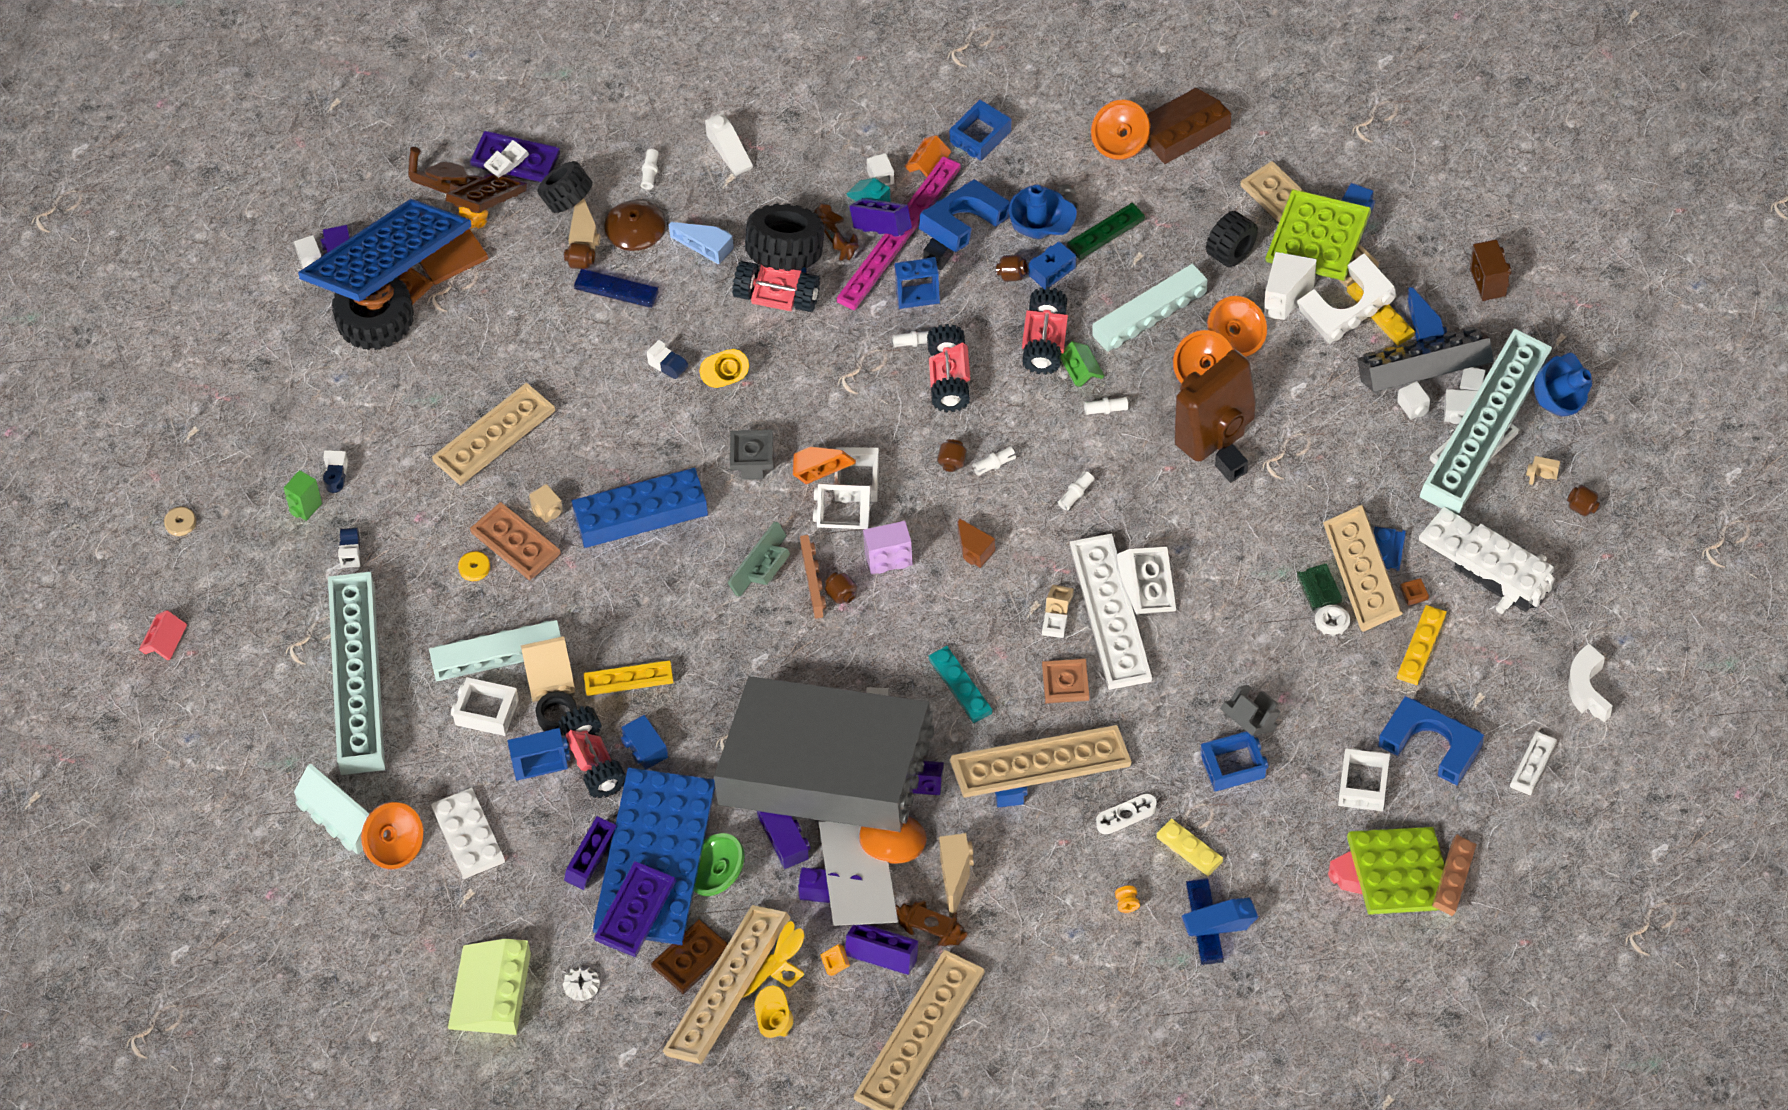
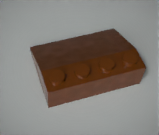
(1186, 124)

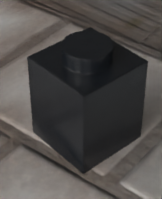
(939, 251)
(1231, 463)

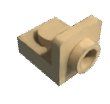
(1543, 467)
(1059, 599)

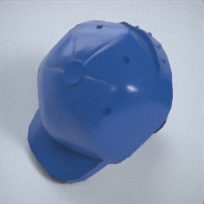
(1041, 212)
(1562, 385)

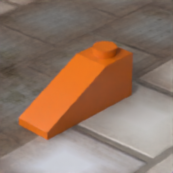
(819, 462)

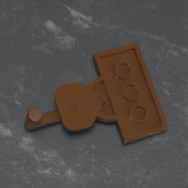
(464, 190)

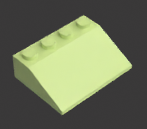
(490, 986)

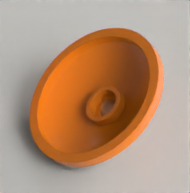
(1111, 123)
(1244, 318)
(1196, 350)
(402, 838)
(893, 845)

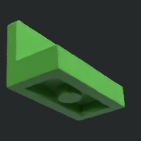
(1080, 363)

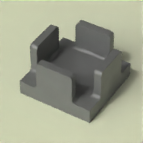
(751, 452)
(1255, 716)

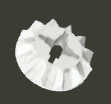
(1335, 613)
(589, 988)

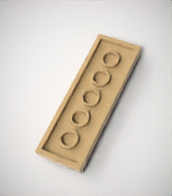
(493, 434)
(1362, 568)

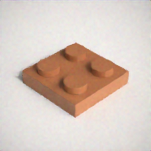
(1065, 681)

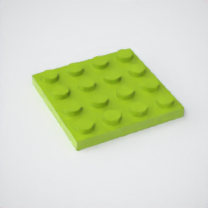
(1321, 231)
(1397, 868)

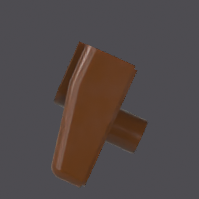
(1215, 407)

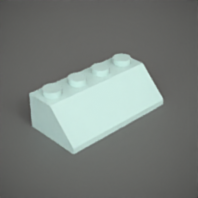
(331, 808)

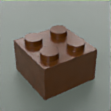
(1490, 270)

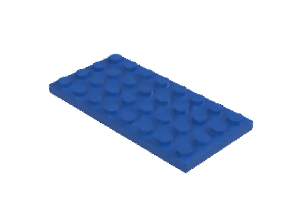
(384, 250)
(664, 828)

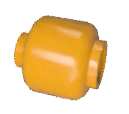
(477, 219)

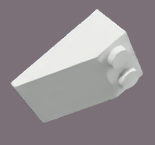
(1147, 579)

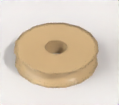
(182, 528)

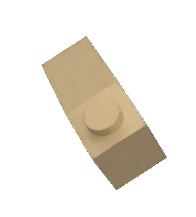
(583, 226)

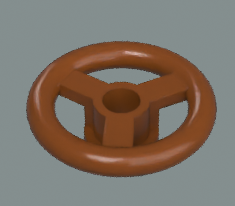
(375, 300)

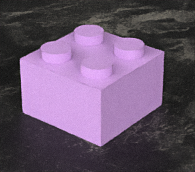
(887, 547)

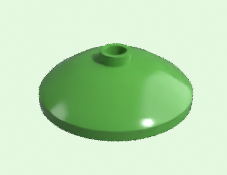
(719, 864)

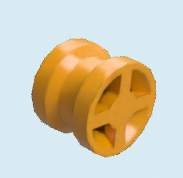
(1127, 899)

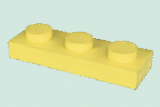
(1189, 847)

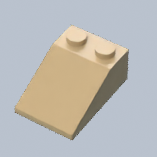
(547, 667)
(955, 859)

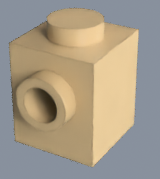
(545, 503)

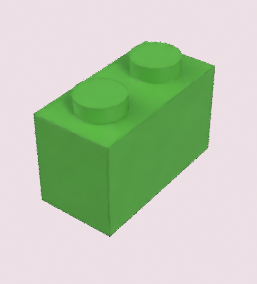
(302, 495)

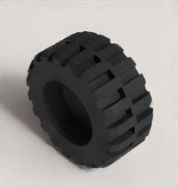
(784, 237)
(377, 330)

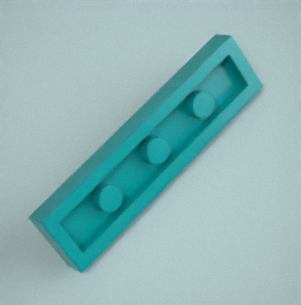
(960, 684)

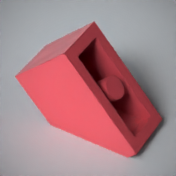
(1344, 873)

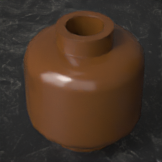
(579, 255)
(1012, 268)
(951, 455)
(1583, 500)
(840, 588)

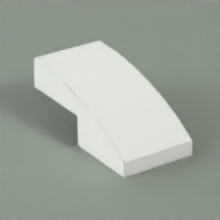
(507, 160)

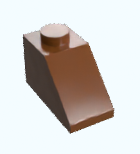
(975, 544)

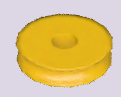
(470, 559)

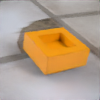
(835, 960)

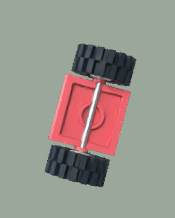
(776, 287)
(1044, 330)
(948, 368)
(603, 774)

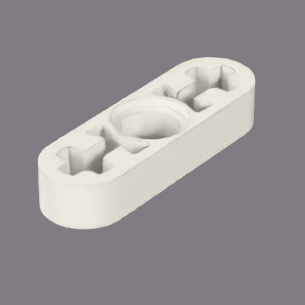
(1108, 815)

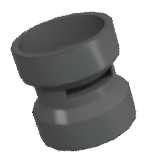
(1068, 193)

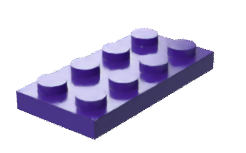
(534, 167)
(634, 909)

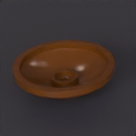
(634, 225)

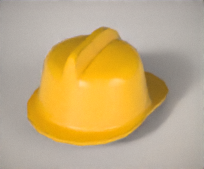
(724, 368)
(773, 1012)

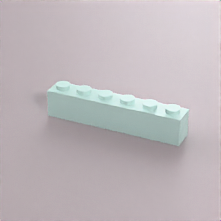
(1150, 307)
(488, 650)

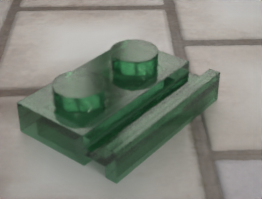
(1319, 586)

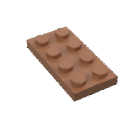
(515, 541)

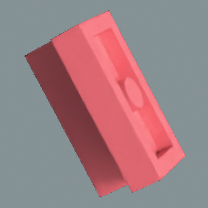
(163, 635)

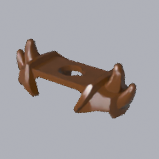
(839, 243)
(948, 929)

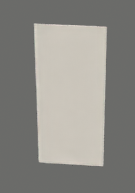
(851, 899)

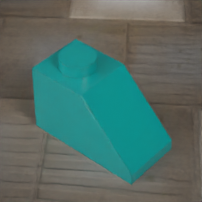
(870, 189)

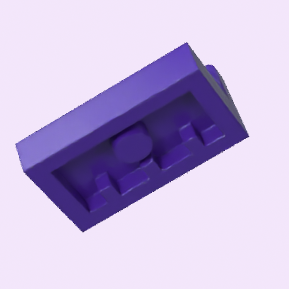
(930, 778)

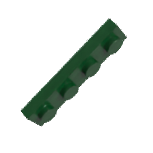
(1106, 231)

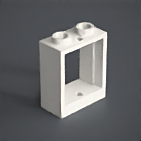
(865, 458)
(818, 514)
(484, 723)
(1363, 798)

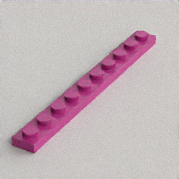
(889, 245)

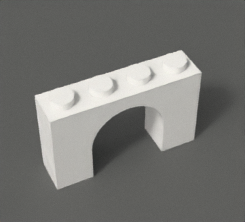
(1334, 322)

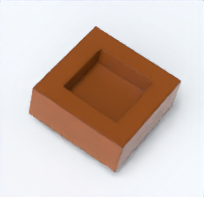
(1414, 591)

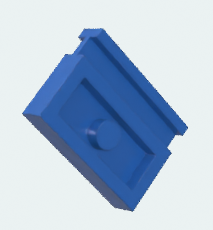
(1390, 546)

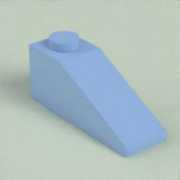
(706, 240)

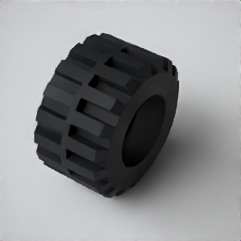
(564, 187)
(1231, 239)

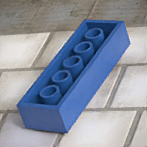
(639, 507)

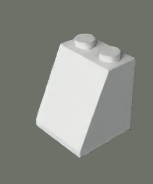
(1288, 282)

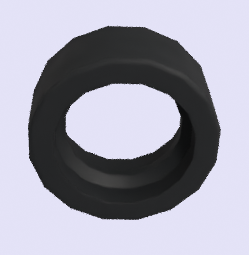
(549, 700)

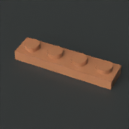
(814, 583)
(1454, 875)

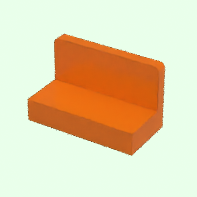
(928, 155)

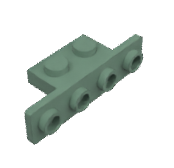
(762, 561)

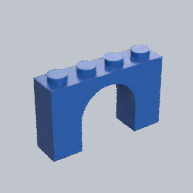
(970, 198)
(1415, 717)

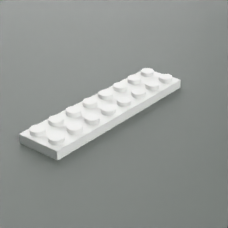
(1110, 612)

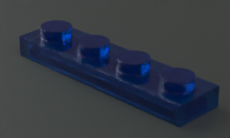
(616, 288)
(1208, 945)

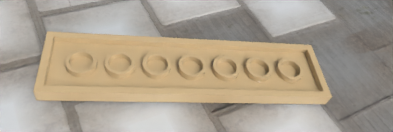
(1272, 190)
(1040, 761)
(726, 984)
(919, 1033)

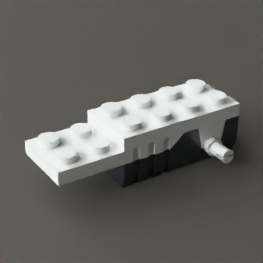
(1491, 560)

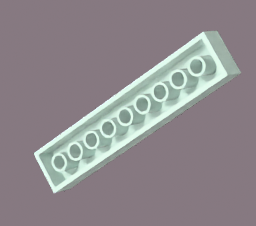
(1485, 422)
(356, 673)

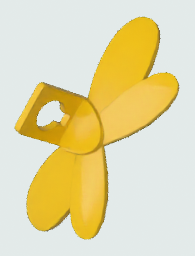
(774, 964)

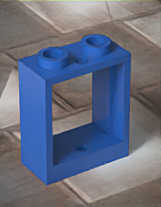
(988, 115)
(927, 292)
(1229, 744)
(538, 754)

